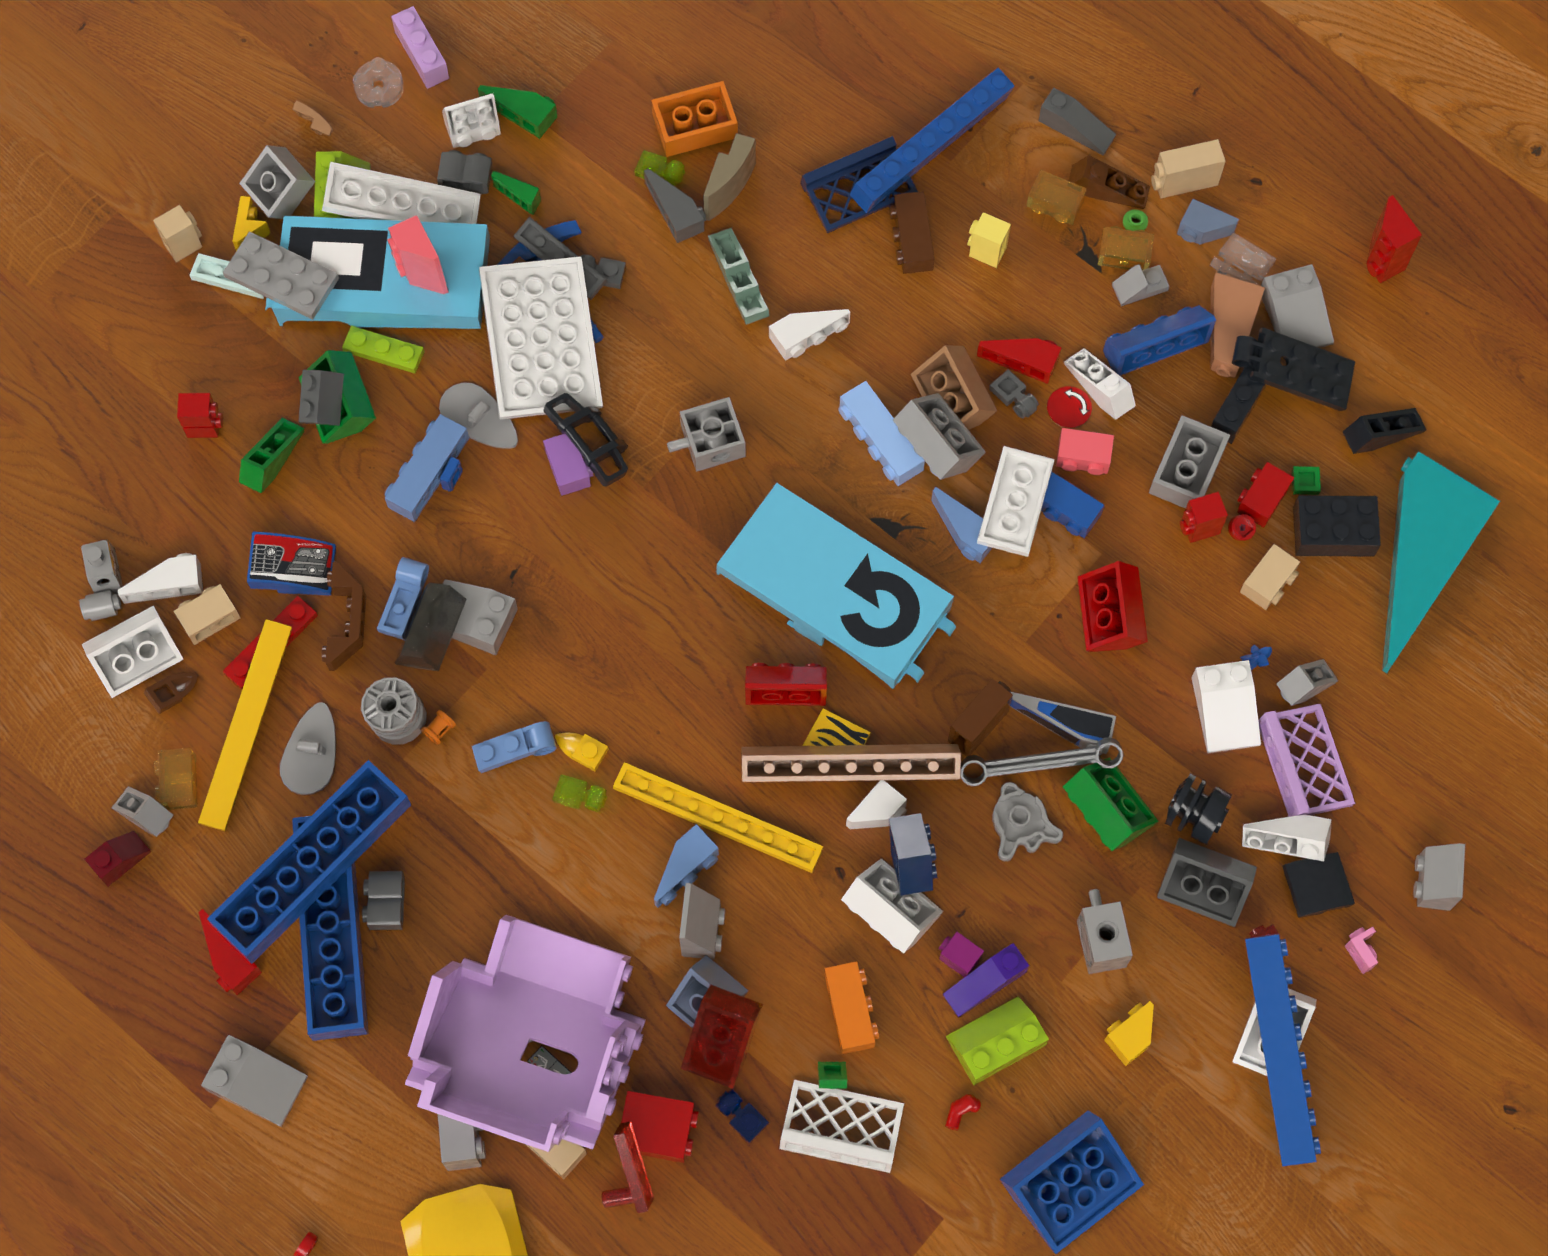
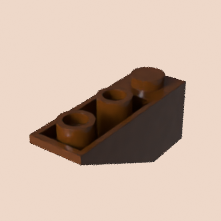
(1108, 183)

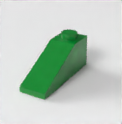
(523, 108)
(268, 456)

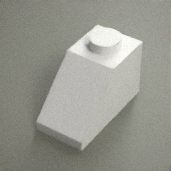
(877, 808)

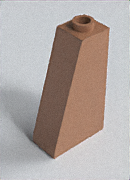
(1235, 309)

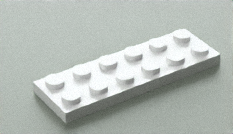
(384, 196)

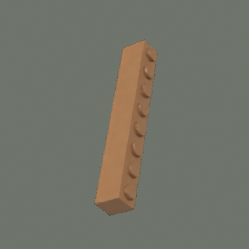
(850, 762)

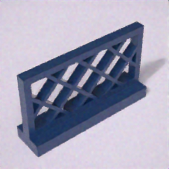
(845, 168)

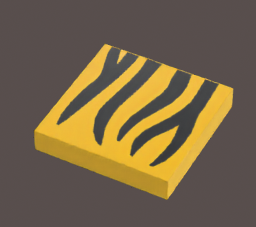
(834, 731)

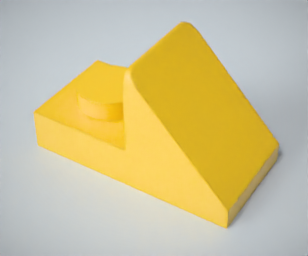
(247, 221)

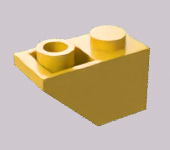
(1133, 1035)

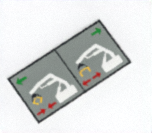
(544, 1059)

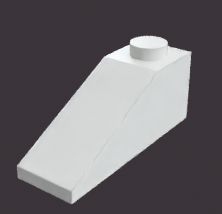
(169, 579)

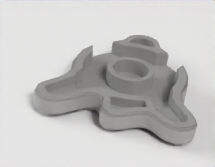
(1021, 821)

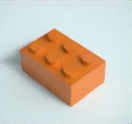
(694, 118)

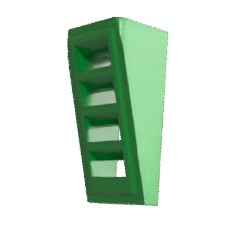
(521, 193)

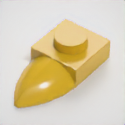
(582, 749)

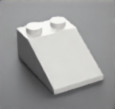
(1227, 706)
(1250, 1048)

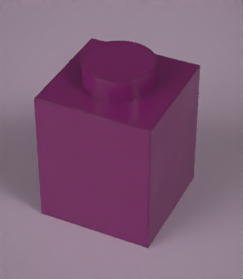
(960, 954)

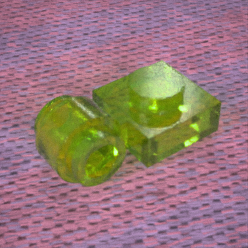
(672, 172)
(573, 791)

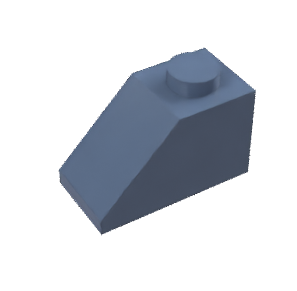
(1205, 223)

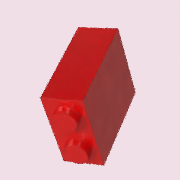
(661, 1125)

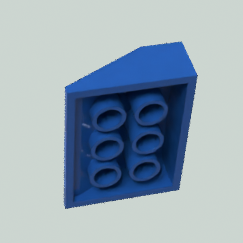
(1072, 1181)

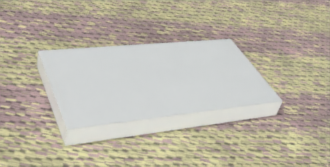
(1015, 501)

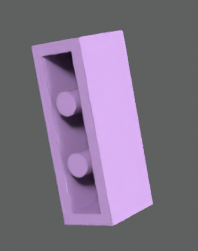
(420, 47)

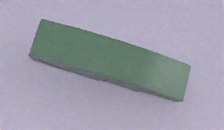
(738, 276)

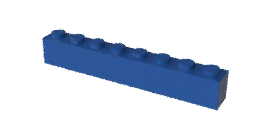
(931, 140)
(1280, 1049)

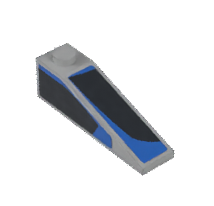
(1072, 723)

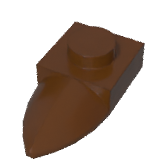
(170, 690)

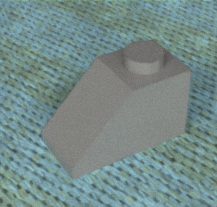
(1306, 682)
(143, 811)

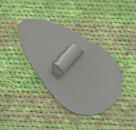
(479, 413)
(310, 752)

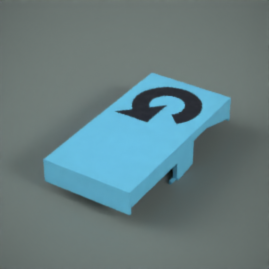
(837, 586)

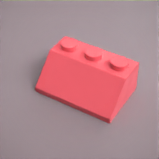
(416, 256)

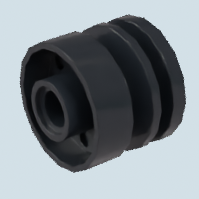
(1199, 809)

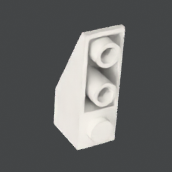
(801, 330)
(1102, 383)
(1295, 836)

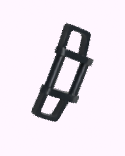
(591, 458)

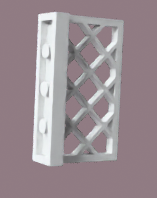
(838, 1149)

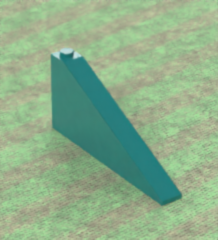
(1433, 531)

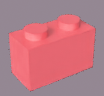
(1084, 451)

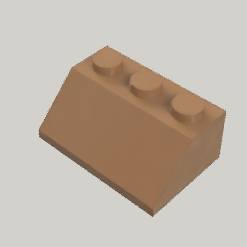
(957, 382)

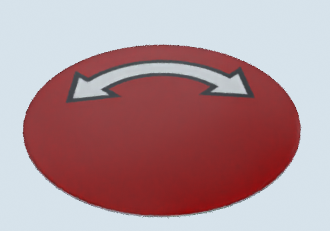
(1069, 407)

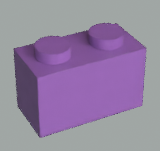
(567, 464)

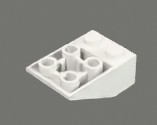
(472, 121)

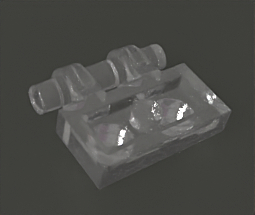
(1245, 256)

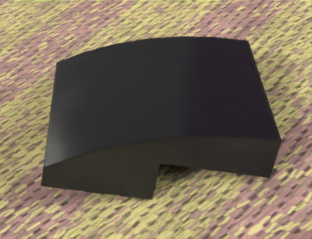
(1318, 885)

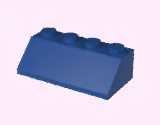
(1159, 339)

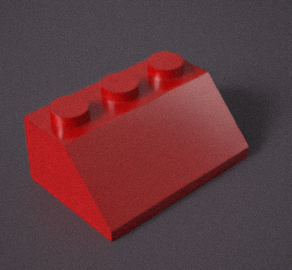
(1392, 242)
(1112, 608)
(786, 685)

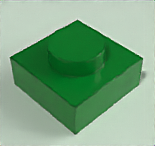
(1306, 480)
(832, 1075)

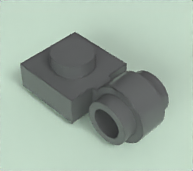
(610, 269)
(1010, 389)

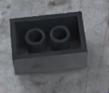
(1336, 526)

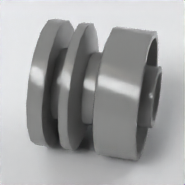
(393, 711)

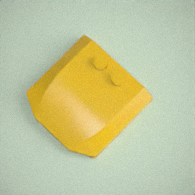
(465, 1223)

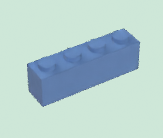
(422, 473)

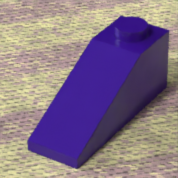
(986, 980)

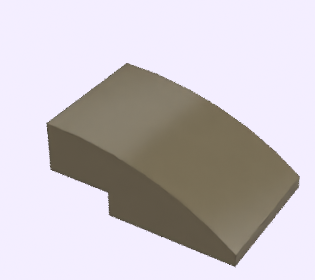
(729, 175)

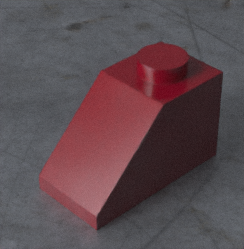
(117, 856)

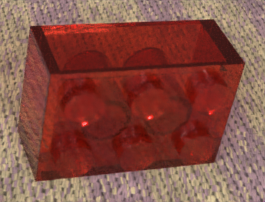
(721, 1036)

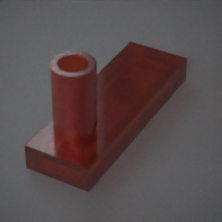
(639, 1187)

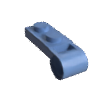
(403, 598)
(515, 745)

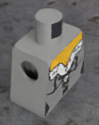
(101, 564)

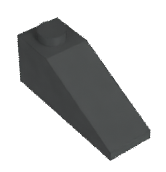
(1075, 121)
(676, 207)

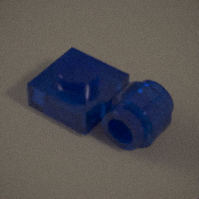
(747, 1121)

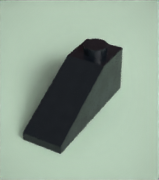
(1383, 429)

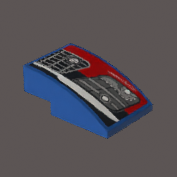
(290, 564)

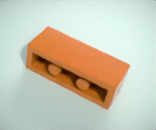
(851, 1007)

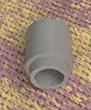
(100, 605)

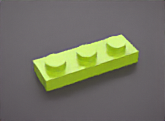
(383, 349)

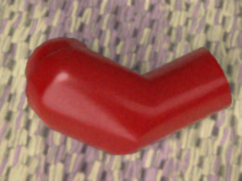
(961, 1106)

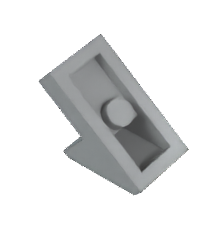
(1140, 284)

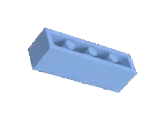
(876, 427)

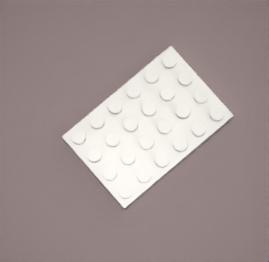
(539, 335)

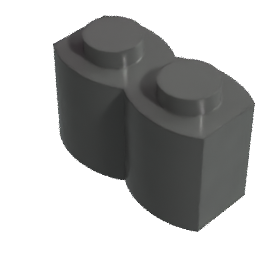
(465, 171)
(385, 900)

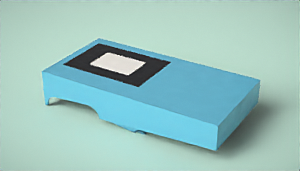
(369, 284)

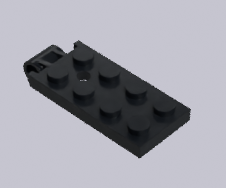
(1308, 369)

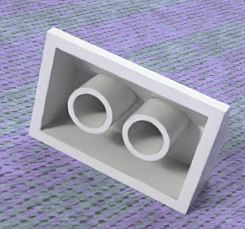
(132, 651)
(895, 916)

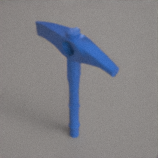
(561, 232)

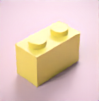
(988, 239)

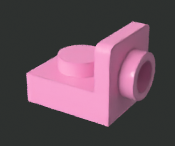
(1362, 954)

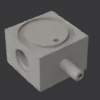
(710, 434)
(1104, 921)

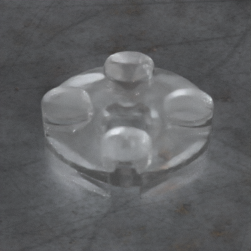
(378, 70)

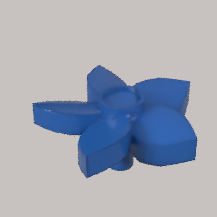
(1258, 656)

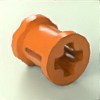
(438, 727)

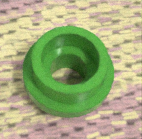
(1135, 214)

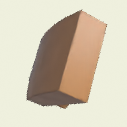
(319, 124)

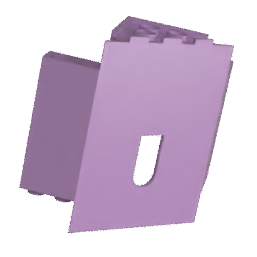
(484, 1015)

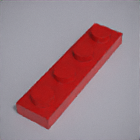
(296, 615)

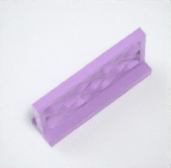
(1283, 761)

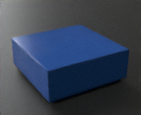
(451, 474)

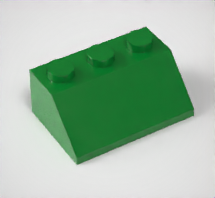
(355, 406)
(1110, 804)

